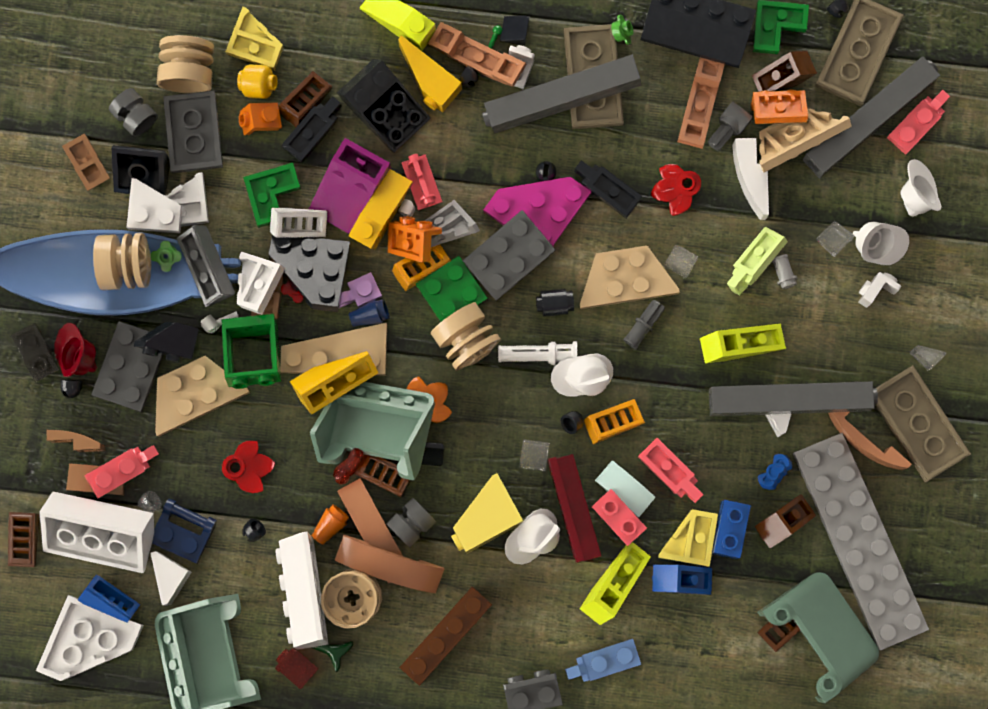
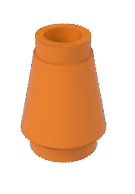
(330, 523)

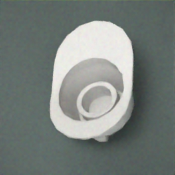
(920, 190)
(881, 243)
(582, 375)
(533, 537)

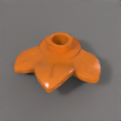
(439, 392)

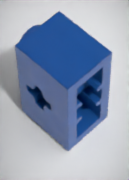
(730, 529)

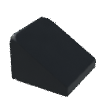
(515, 29)
(433, 454)

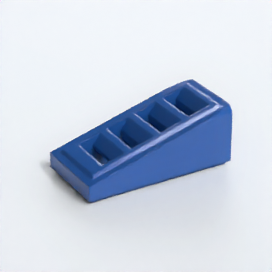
(102, 594)

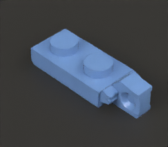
(605, 661)

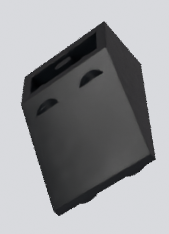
(384, 104)

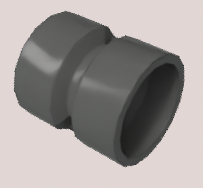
(130, 108)
(411, 522)

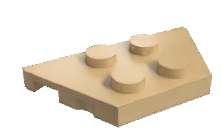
(789, 140)
(626, 277)
(191, 394)

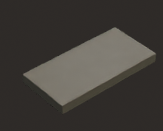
(586, 49)
(859, 51)
(919, 424)

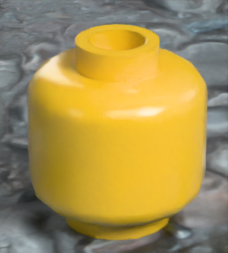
(257, 81)

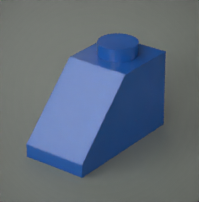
(682, 579)

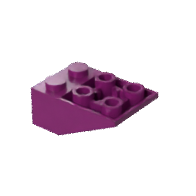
(349, 184)

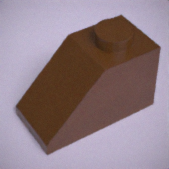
(785, 72)
(785, 521)

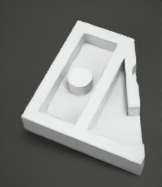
(193, 200)
(152, 210)
(257, 282)

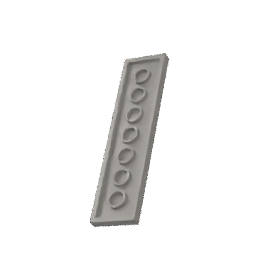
(860, 541)

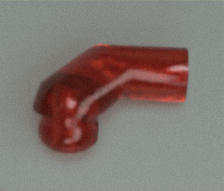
(348, 467)

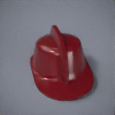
(74, 352)

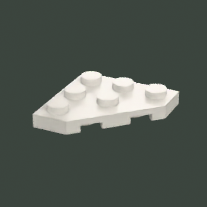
(85, 640)

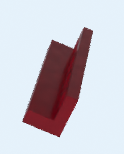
(574, 508)

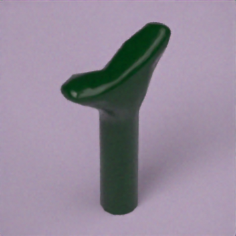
(335, 652)

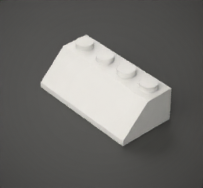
(97, 531)
(303, 591)

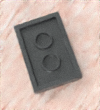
(193, 132)
(509, 255)
(126, 371)

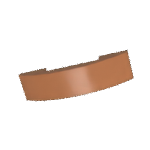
(481, 58)
(700, 103)
(888, 458)
(367, 517)
(389, 566)

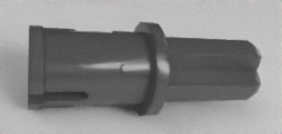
(644, 324)

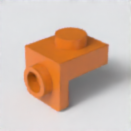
(260, 117)

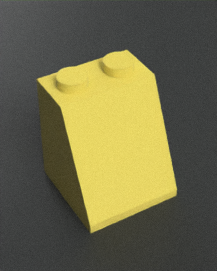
(487, 517)

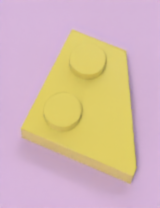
(253, 42)
(692, 539)

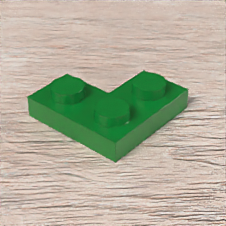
(772, 18)
(264, 188)

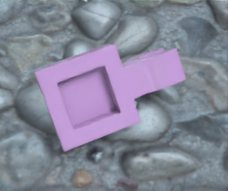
(361, 291)

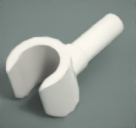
(406, 208)
(211, 325)

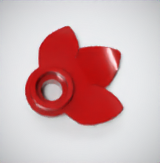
(672, 188)
(252, 467)

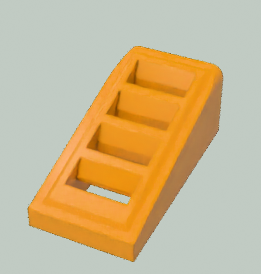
(407, 282)
(593, 428)

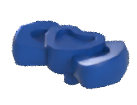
(775, 472)

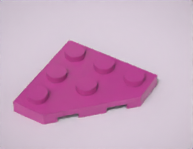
(547, 203)

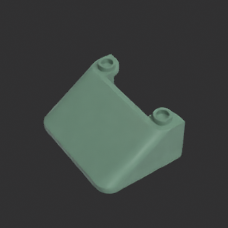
(379, 422)
(830, 630)
(201, 655)

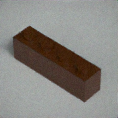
(445, 636)

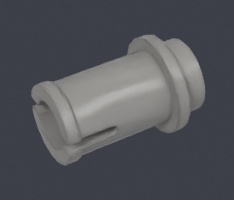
(784, 272)

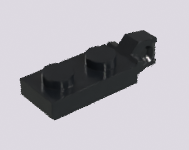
(312, 130)
(608, 188)

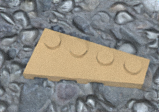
(304, 355)

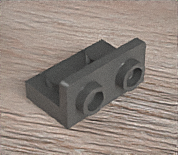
(533, 693)

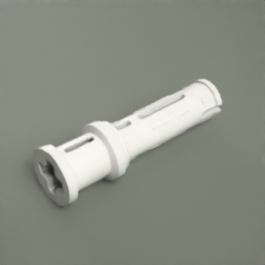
(552, 353)

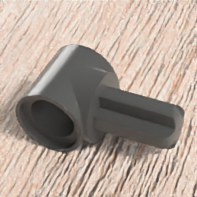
(732, 122)

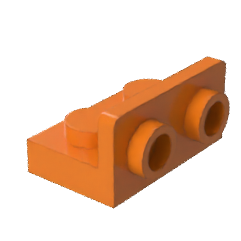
(779, 106)
(411, 238)

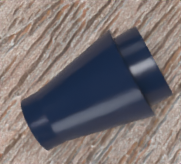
(370, 313)

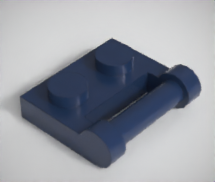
(178, 539)

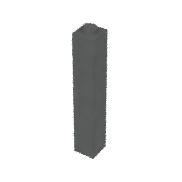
(562, 94)
(873, 116)
(792, 398)

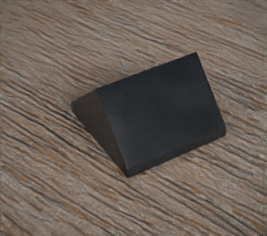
(142, 164)

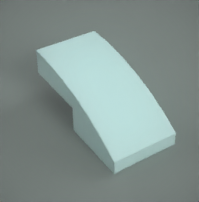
(626, 488)

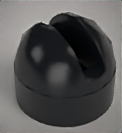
(835, 7)
(468, 76)
(551, 171)
(70, 388)
(572, 422)
(253, 530)

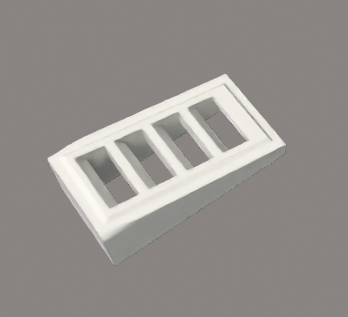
(276, 222)

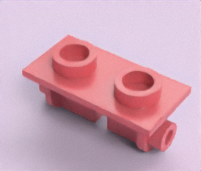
(424, 185)
(619, 517)

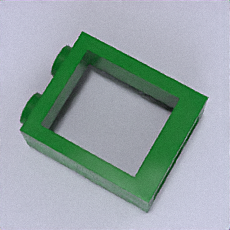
(248, 327)

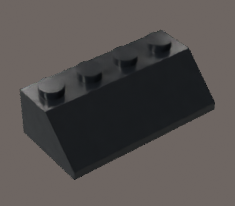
(700, 28)

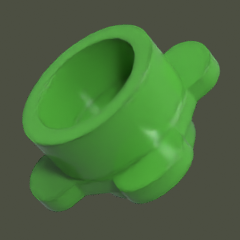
(622, 30)
(171, 251)

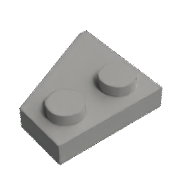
(454, 224)

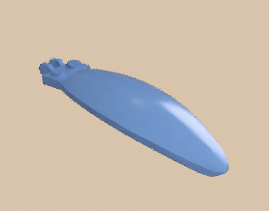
(61, 275)

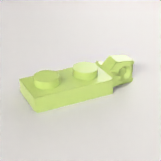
(756, 259)

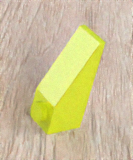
(401, 20)
(742, 342)
(615, 584)

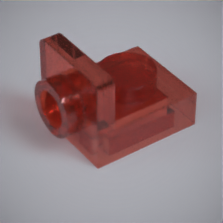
(296, 667)

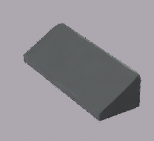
(205, 265)

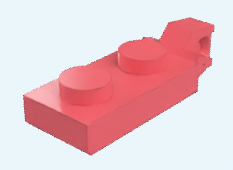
(918, 122)
(119, 470)
(670, 470)

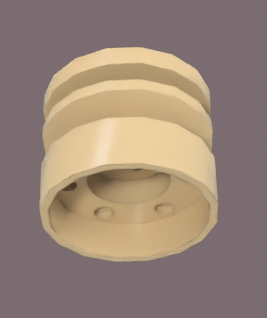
(185, 64)
(121, 261)
(464, 334)
(345, 612)

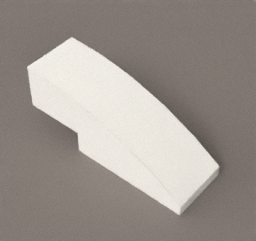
(750, 175)

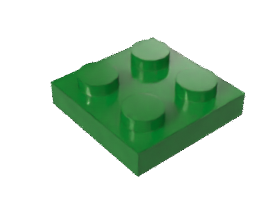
(450, 289)

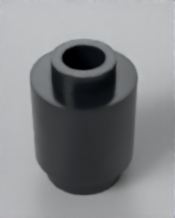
(555, 302)

